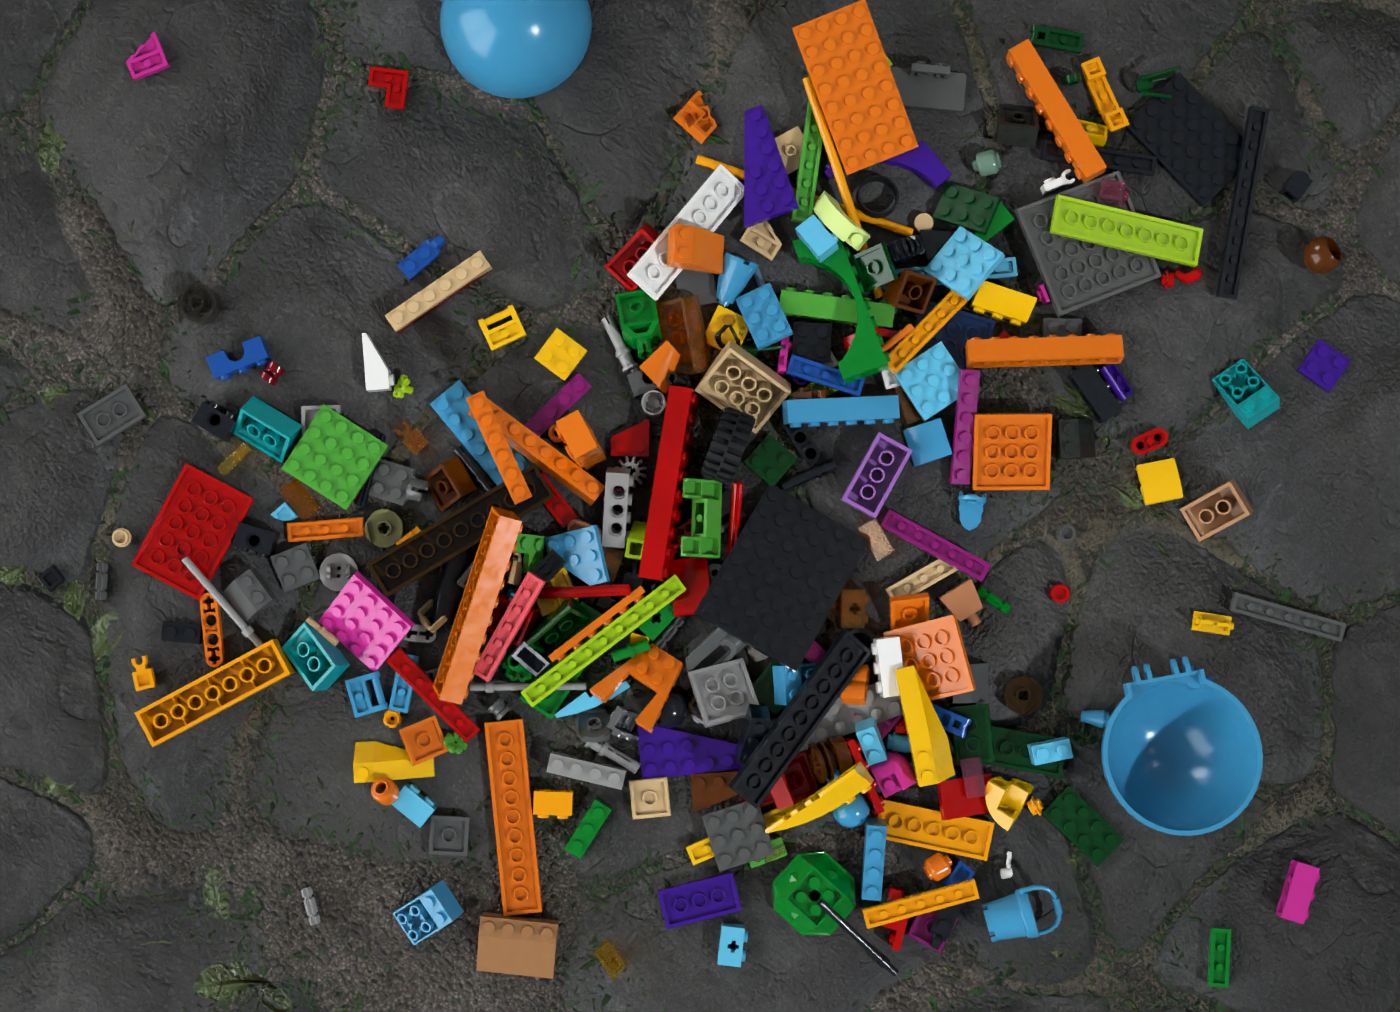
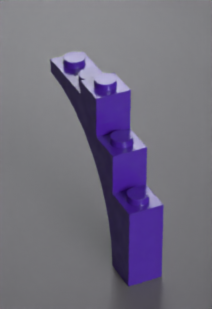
(918, 161)

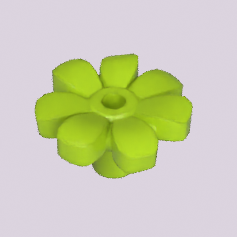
(402, 387)

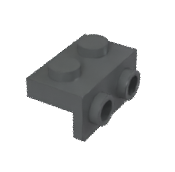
(622, 723)

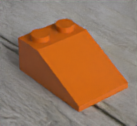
(695, 249)

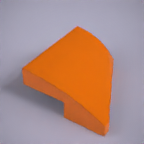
(696, 118)
(660, 365)

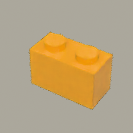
(553, 802)

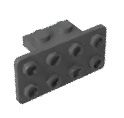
(930, 86)

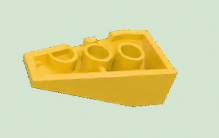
(380, 760)

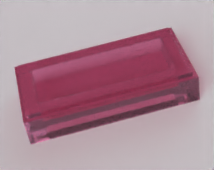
(973, 777)

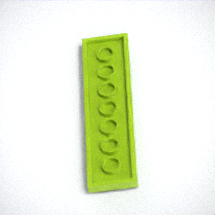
(1126, 230)

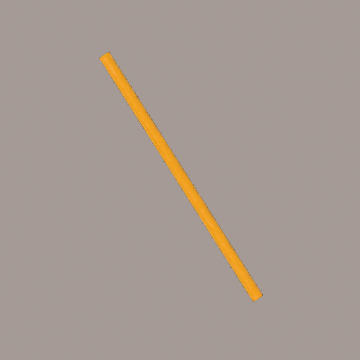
(835, 163)
(880, 222)

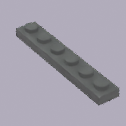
(1287, 617)

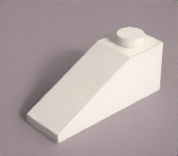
(377, 374)

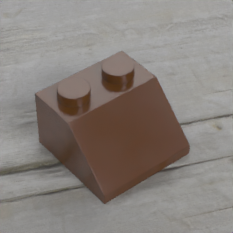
(910, 291)
(449, 483)

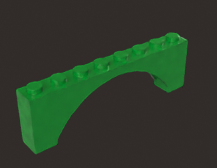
(865, 353)

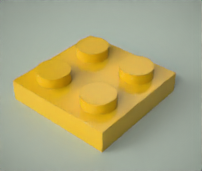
(560, 354)

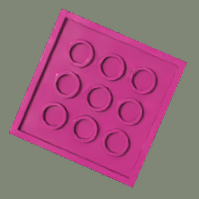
(366, 622)

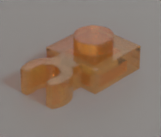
(413, 440)

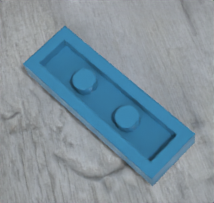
(402, 691)

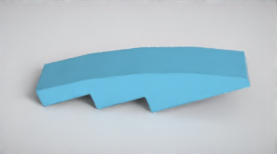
(587, 702)

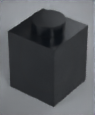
(1296, 186)

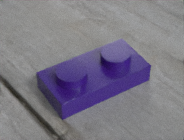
(1116, 381)

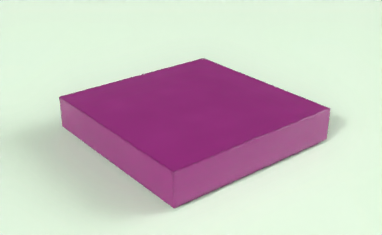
(920, 929)

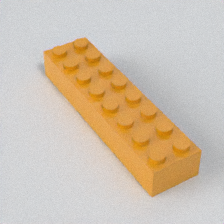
(214, 692)

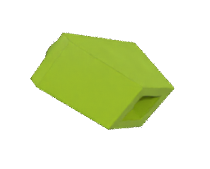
(635, 540)

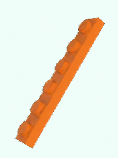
(499, 447)
(591, 630)

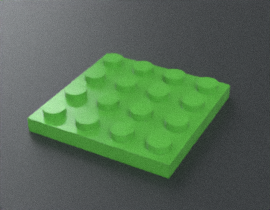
(335, 457)

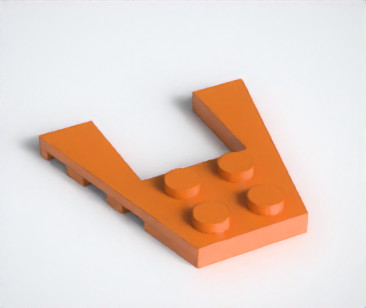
(652, 668)

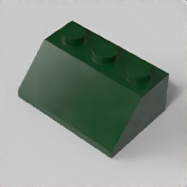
(558, 626)

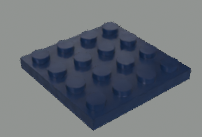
(956, 333)

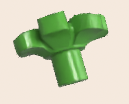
(454, 743)

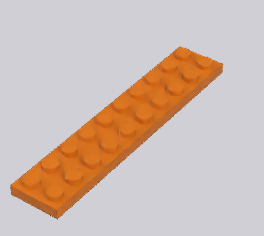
(513, 817)

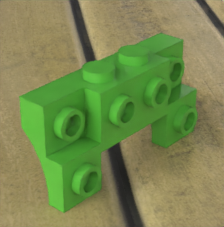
(706, 518)

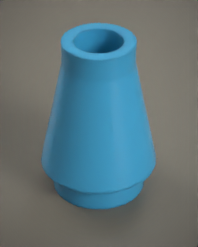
(1095, 717)

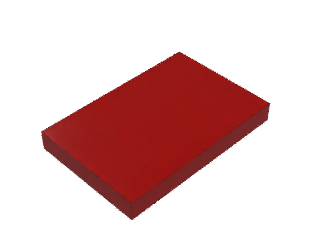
(695, 577)
(955, 802)

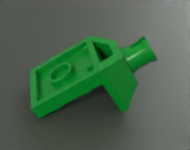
(638, 321)

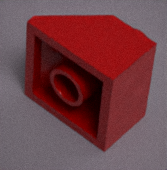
(793, 784)

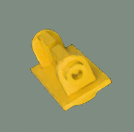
(1212, 623)

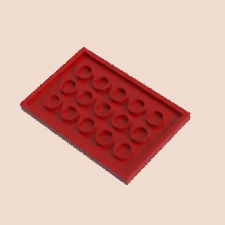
(196, 523)

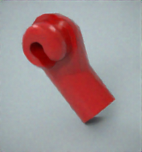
(1189, 277)

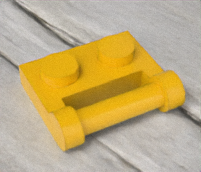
(504, 333)

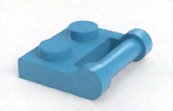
(360, 695)

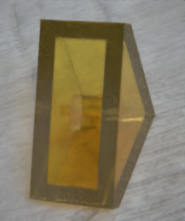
(611, 959)

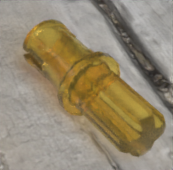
(234, 458)

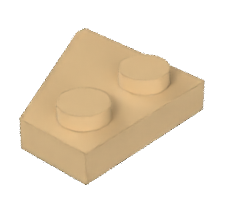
(762, 240)

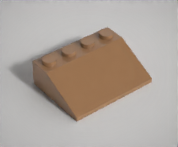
(517, 945)

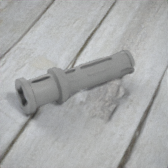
(622, 352)
(604, 749)

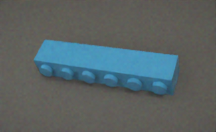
(840, 410)

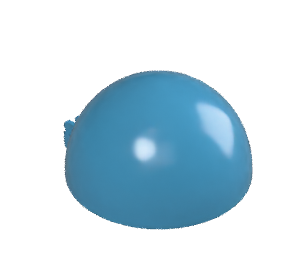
(516, 44)
(1181, 752)

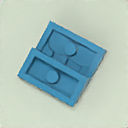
(927, 442)

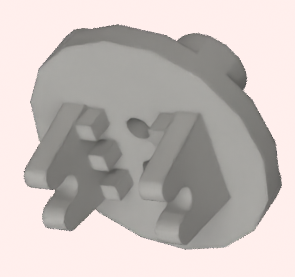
(329, 571)

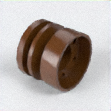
(829, 758)

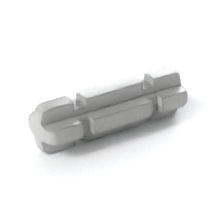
(310, 906)

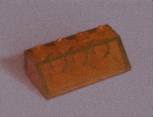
(684, 329)

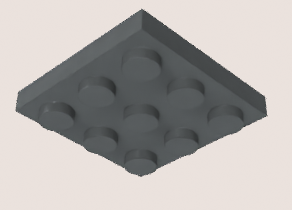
(737, 835)

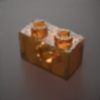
(847, 618)

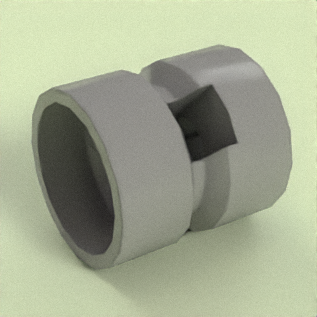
(653, 403)

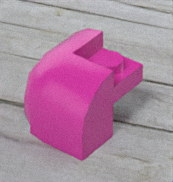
(893, 774)

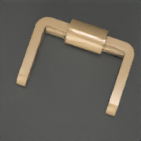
(425, 622)

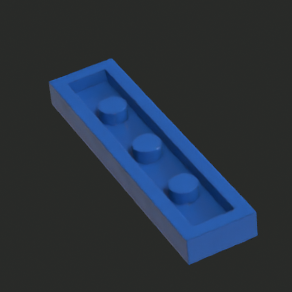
(822, 375)

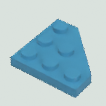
(582, 552)

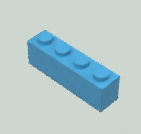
(873, 859)

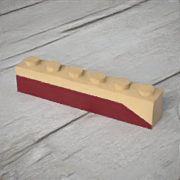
(438, 292)

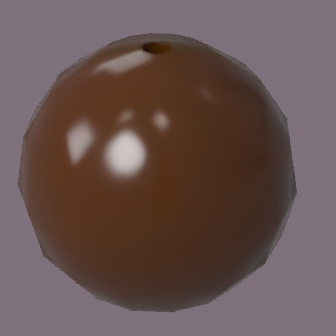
(1321, 255)

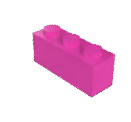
(1298, 891)

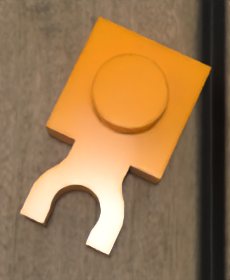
(144, 677)

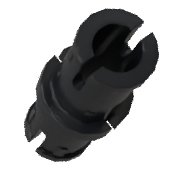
(682, 380)

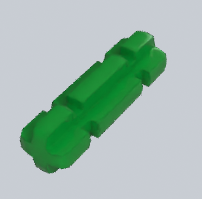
(993, 600)

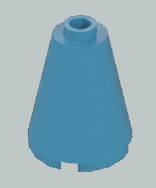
(735, 276)

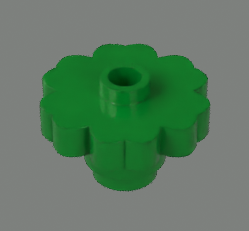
(514, 669)

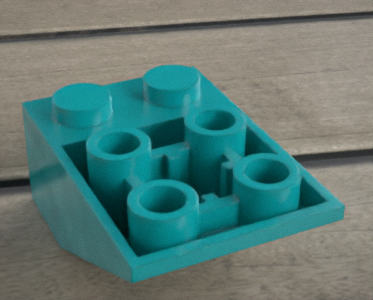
(1246, 393)

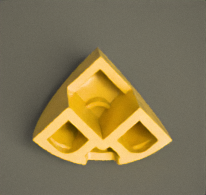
(1006, 799)

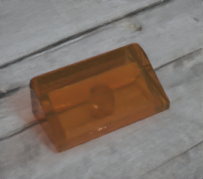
(907, 409)
(299, 499)
(877, 539)

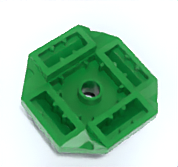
(807, 873)

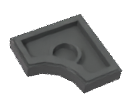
(698, 284)

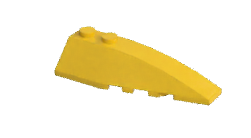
(924, 730)
(828, 798)

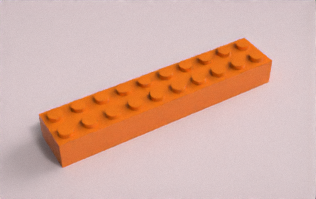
(580, 440)
(477, 605)

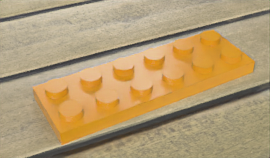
(927, 830)

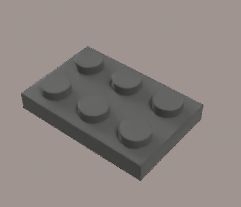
(112, 415)

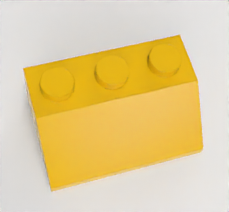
(1003, 303)

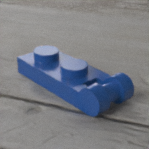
(948, 719)

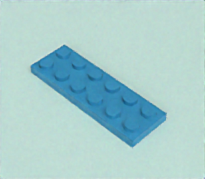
(454, 411)

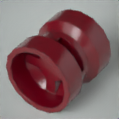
(274, 369)

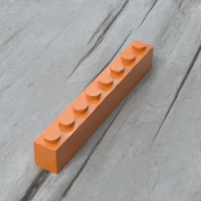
(1056, 111)
(1044, 351)
(547, 457)

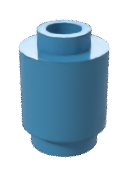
(898, 742)

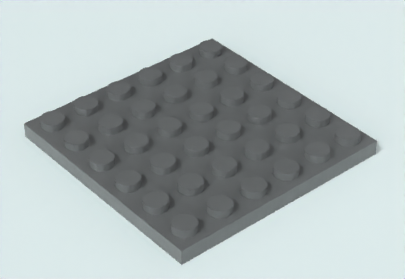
(1077, 270)

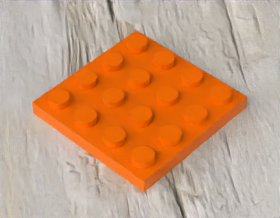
(1011, 451)
(937, 655)

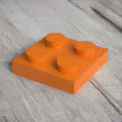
(908, 610)
(423, 740)

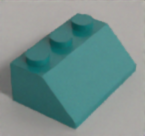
(267, 429)

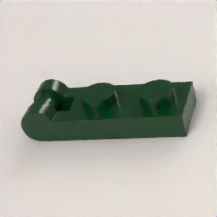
(1056, 39)

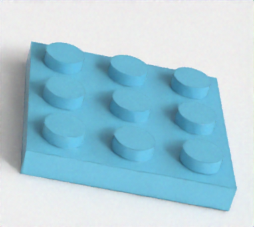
(964, 263)
(930, 380)

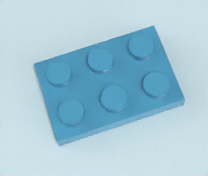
(764, 316)

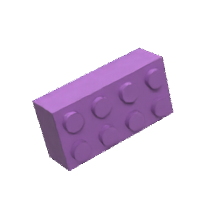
(876, 475)

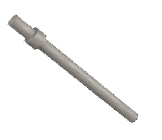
(247, 630)
(490, 686)

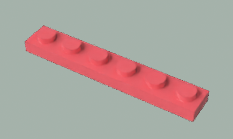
(509, 626)

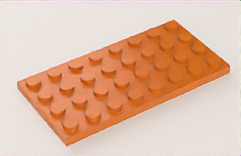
(855, 87)

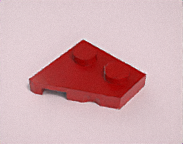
(632, 441)

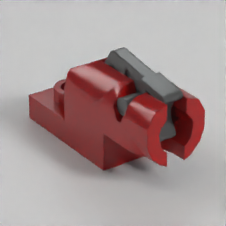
(895, 938)

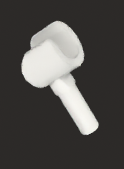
(1007, 872)

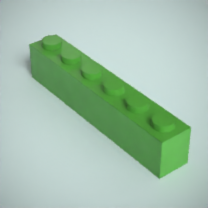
(831, 308)

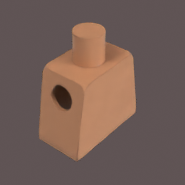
(963, 602)

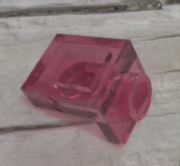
(1114, 191)

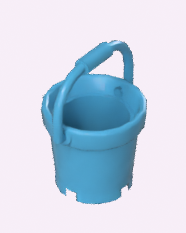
(1014, 917)

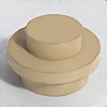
(121, 537)

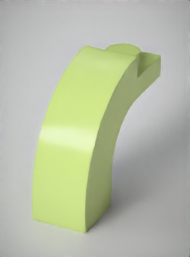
(838, 222)

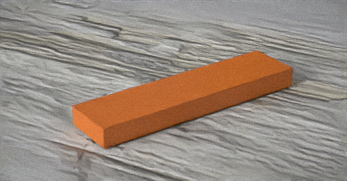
(326, 529)

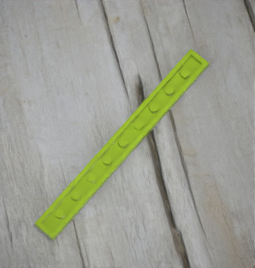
(603, 640)

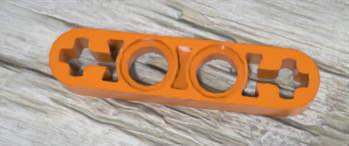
(215, 629)

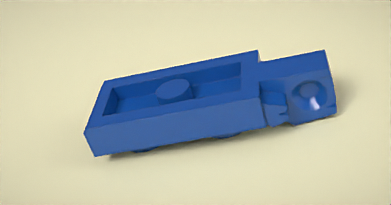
(421, 257)

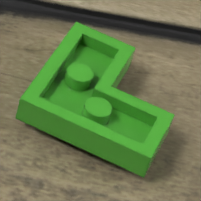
(533, 550)

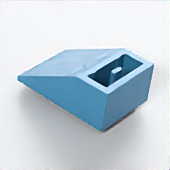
(787, 682)
(428, 912)

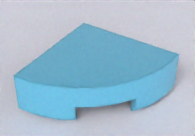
(284, 513)

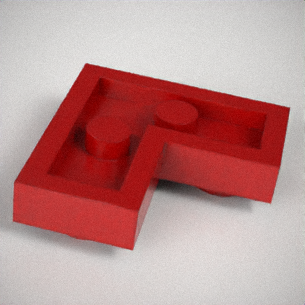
(394, 81)

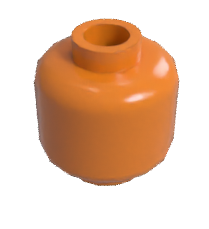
(385, 791)
(937, 866)

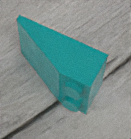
(315, 658)

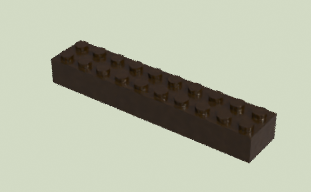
(452, 534)

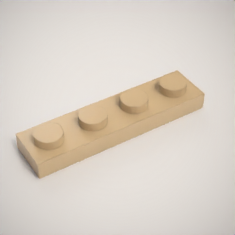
(921, 579)

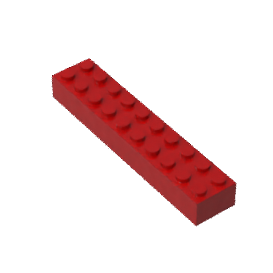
(668, 484)

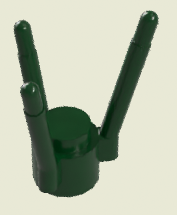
(1144, 83)
(753, 350)

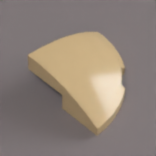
(515, 573)

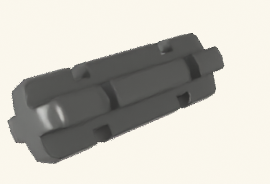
(101, 581)
(668, 633)

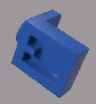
(959, 873)

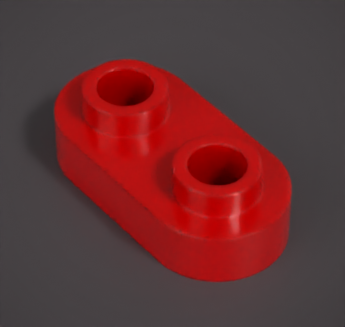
(1148, 441)

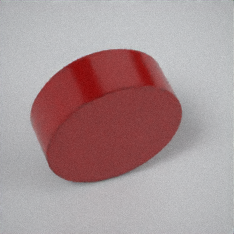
(1059, 593)

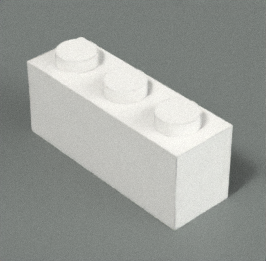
(887, 657)

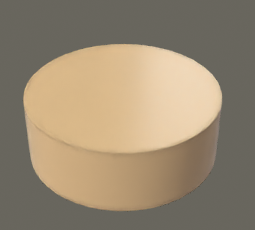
(923, 221)

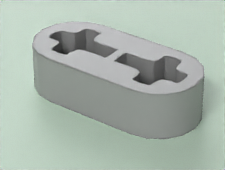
(420, 638)

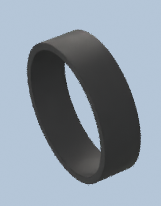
(877, 178)

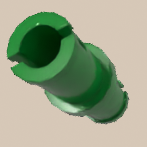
(630, 650)

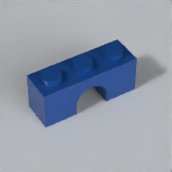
(255, 354)

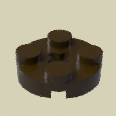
(1034, 695)

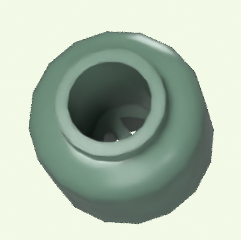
(987, 163)

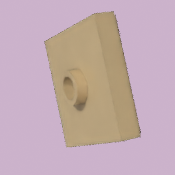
(790, 148)
(649, 798)

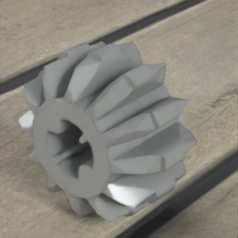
(632, 464)

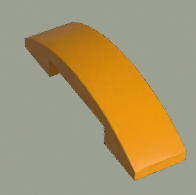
(1102, 95)

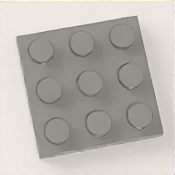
(722, 691)

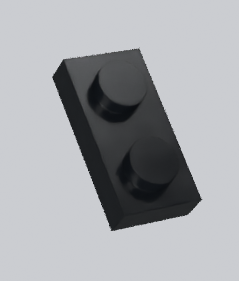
(181, 632)

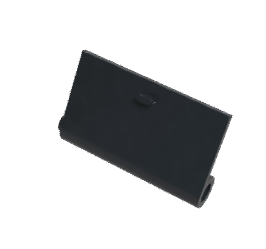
(447, 591)

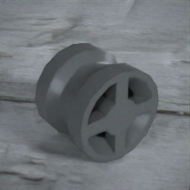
(499, 708)

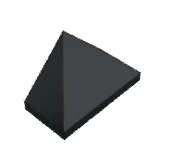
(933, 241)
(530, 659)

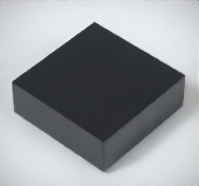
(52, 578)

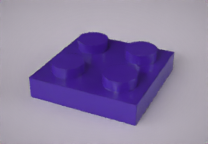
(1323, 365)

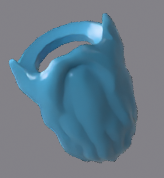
(971, 509)

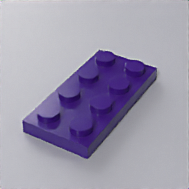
(699, 900)

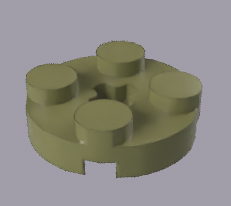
(393, 534)

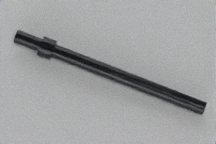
(881, 959)

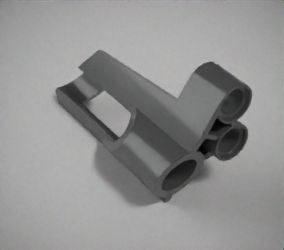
(715, 639)

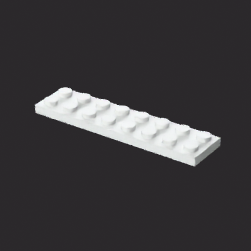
(704, 210)

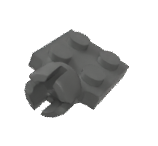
(397, 483)

